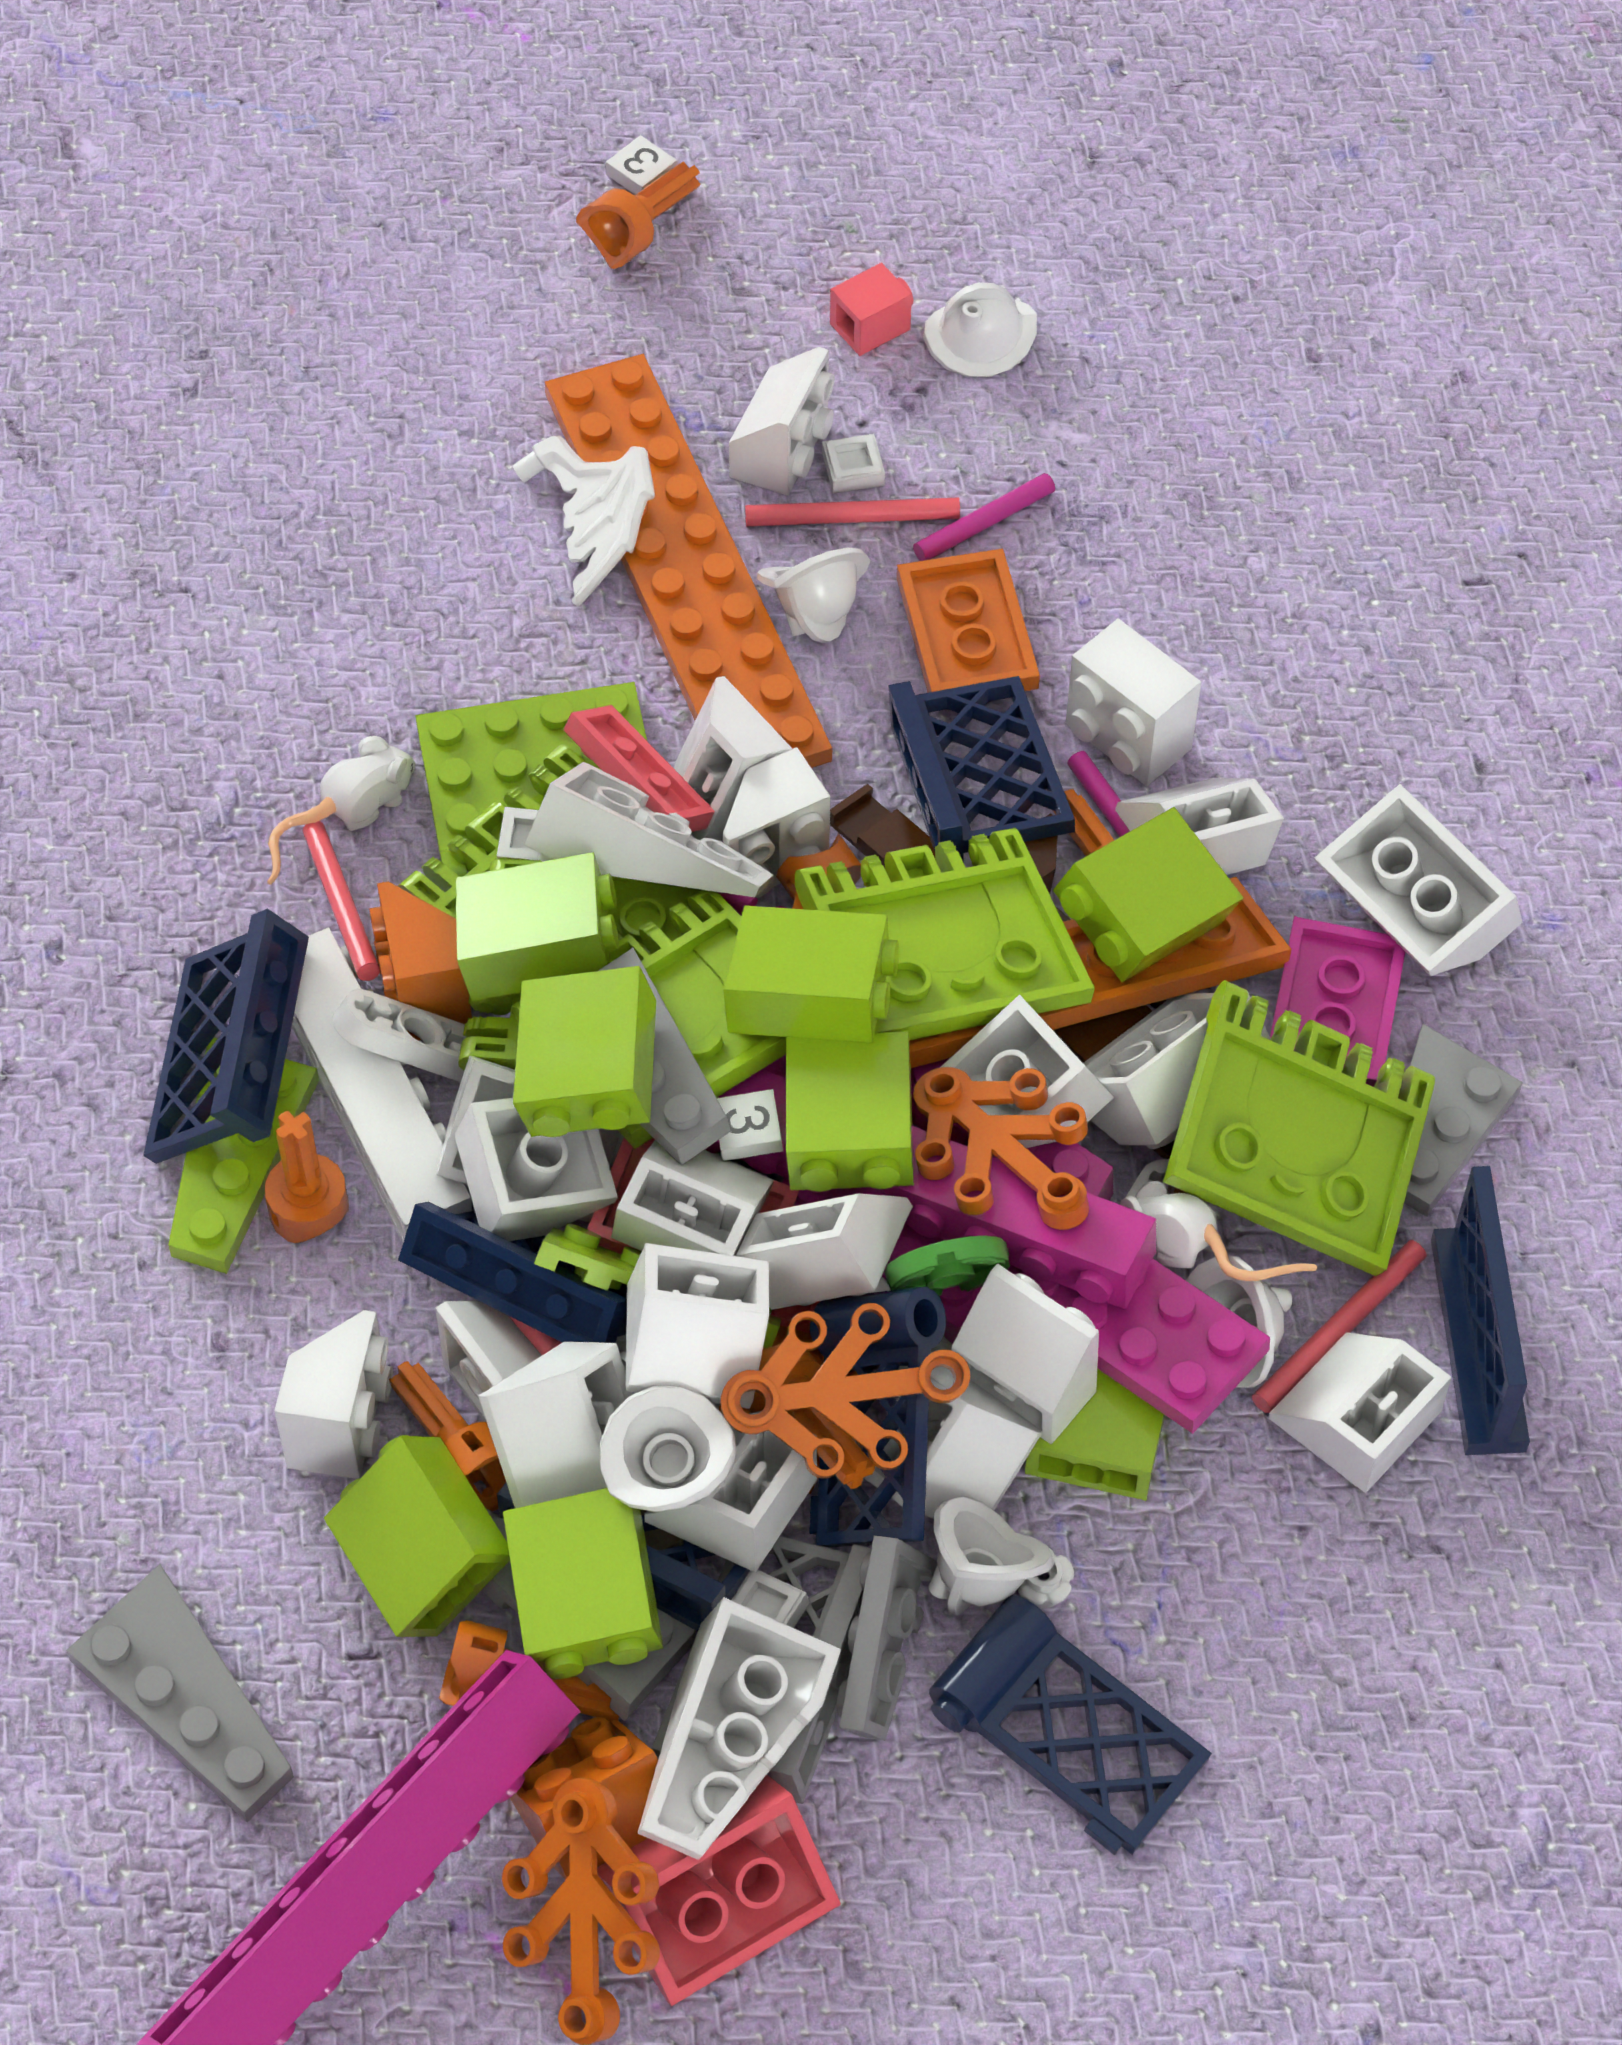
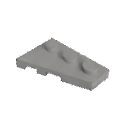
(1462, 1112)
(886, 1618)

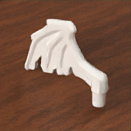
(604, 508)

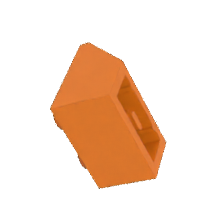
(418, 954)
(594, 1751)

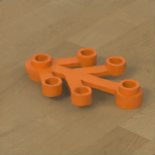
(998, 1137)
(833, 1393)
(585, 1902)

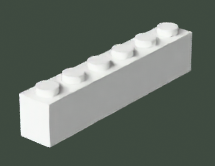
(372, 1094)

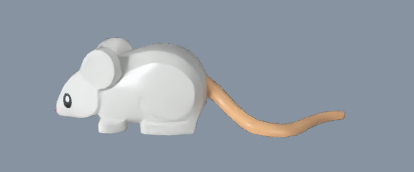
(354, 791)
(1187, 1227)

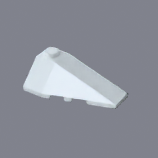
(609, 817)
(733, 1718)

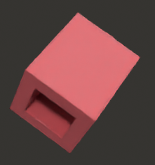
(871, 308)

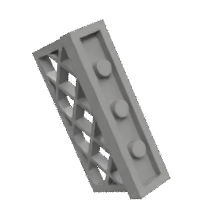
(840, 1605)

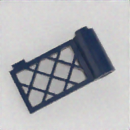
(914, 1330)
(1002, 1668)

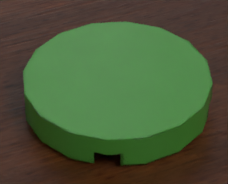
(948, 1264)

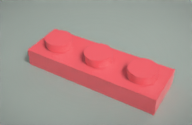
(629, 757)

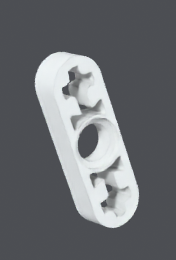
(381, 1027)

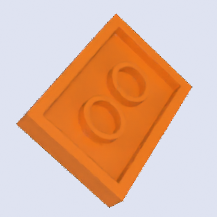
(966, 621)

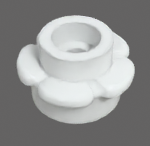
(1053, 1590)

